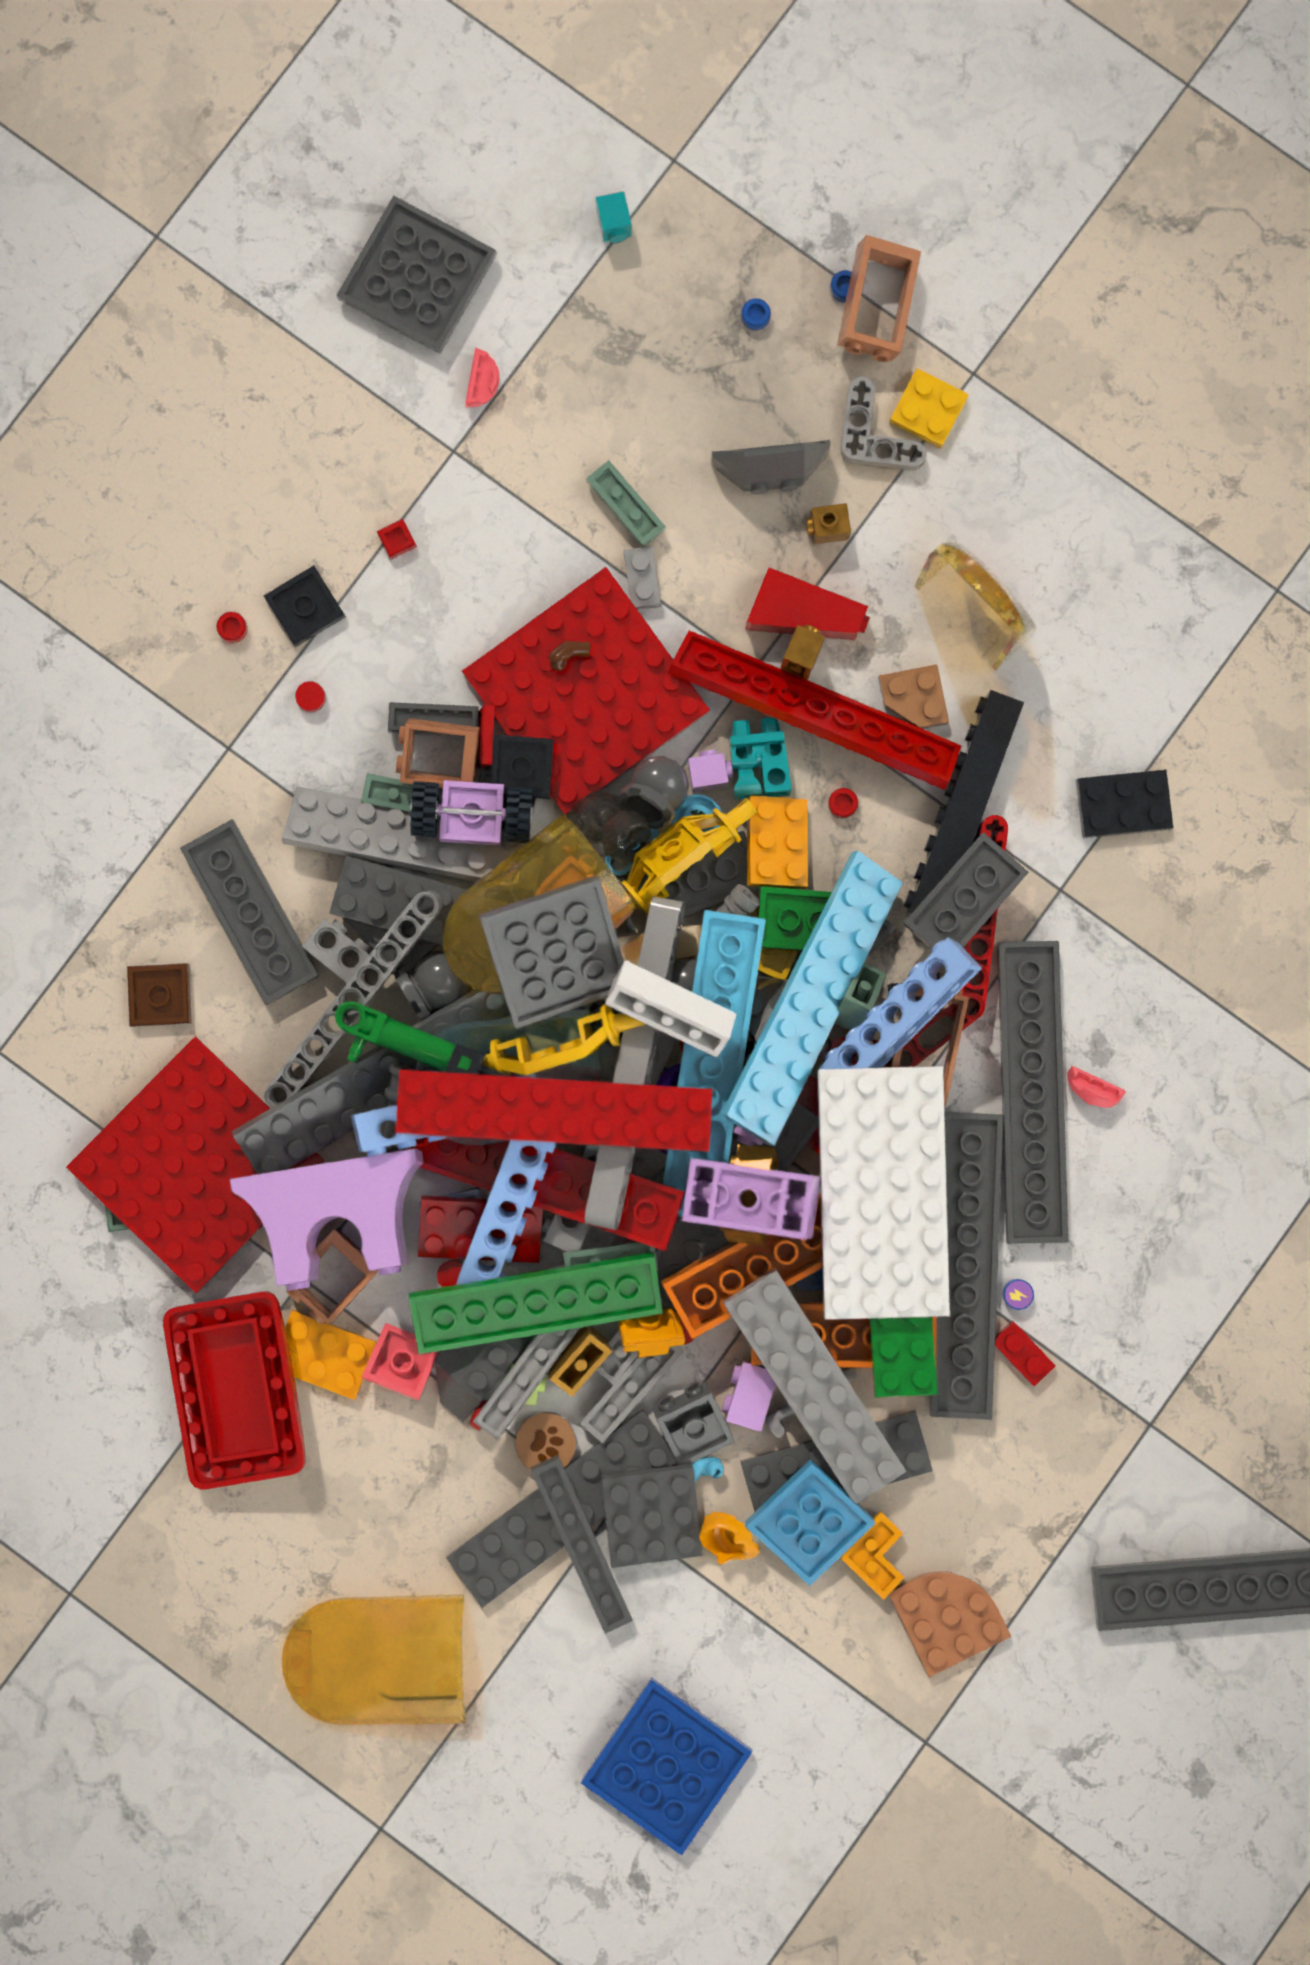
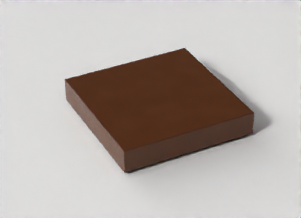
(159, 995)

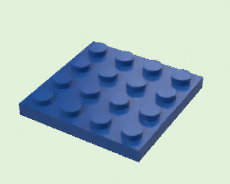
(666, 1766)

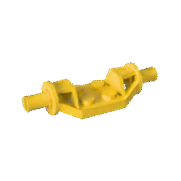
(680, 848)
(528, 1062)

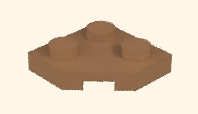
(915, 696)

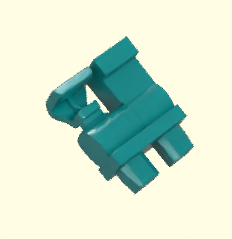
(763, 751)

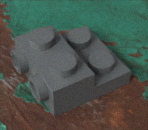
(692, 1423)

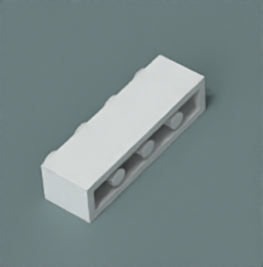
(671, 1008)

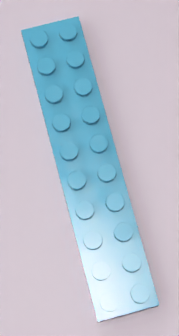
(728, 977)
(811, 999)

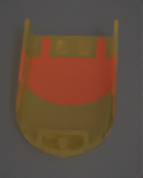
(988, 586)

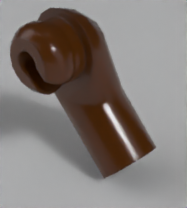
(565, 651)

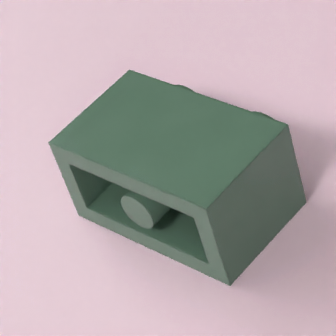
(860, 997)

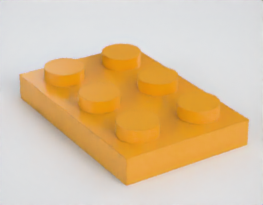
(778, 843)
(327, 1354)

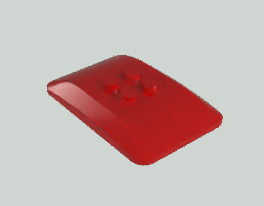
(234, 1390)

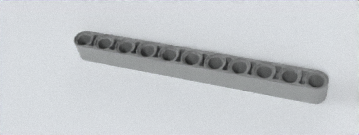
(635, 1063)

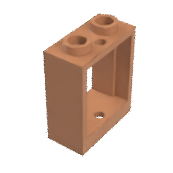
(407, 738)
(355, 1255)

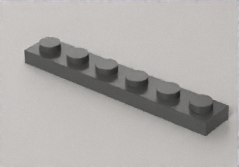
(581, 1544)

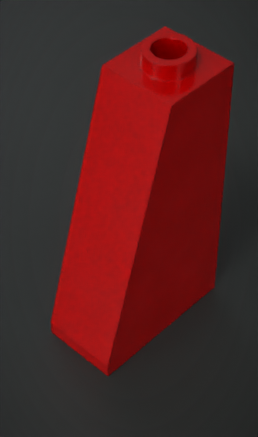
(791, 602)

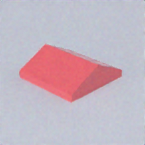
(398, 1364)

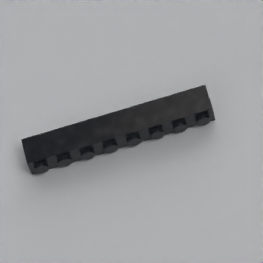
(968, 792)

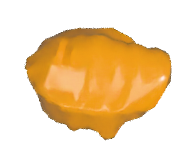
(727, 1538)

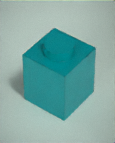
(614, 217)

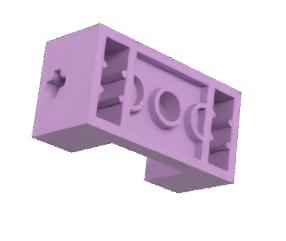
(783, 1205)

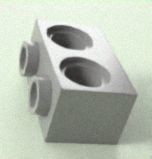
(334, 957)

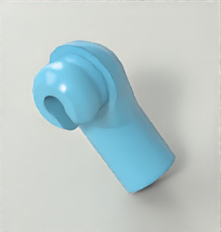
(708, 1467)

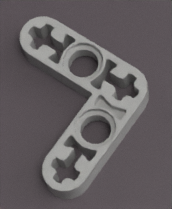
(869, 443)

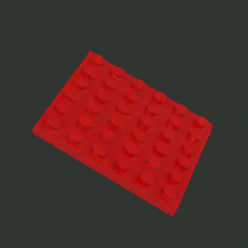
(601, 707)
(171, 1164)

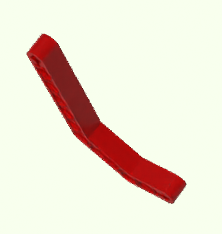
(976, 993)

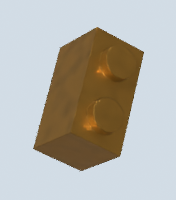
(803, 651)
(579, 1360)

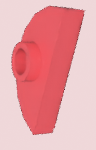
(483, 379)
(1093, 1089)

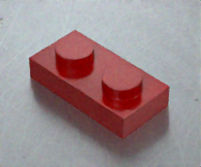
(1023, 1353)

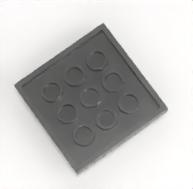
(416, 274)
(553, 950)

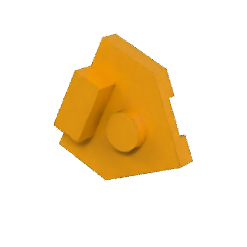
(652, 1333)

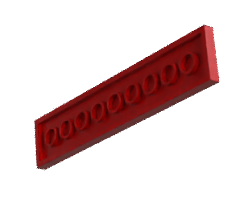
(815, 709)
(553, 1111)
(648, 1207)

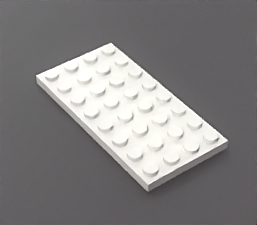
(883, 1192)

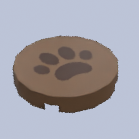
(545, 1437)

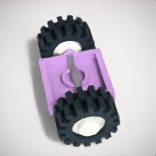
(471, 812)

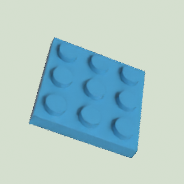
(809, 1522)

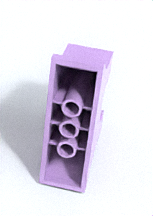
(303, 1199)

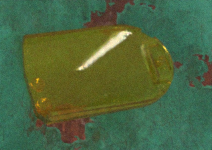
(544, 863)
(379, 1660)

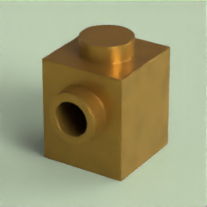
(829, 523)

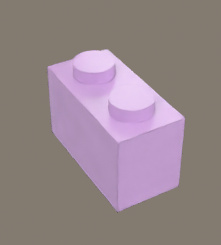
(749, 1397)

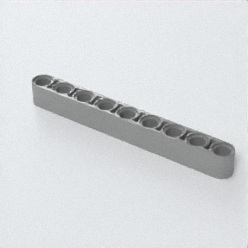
(360, 986)

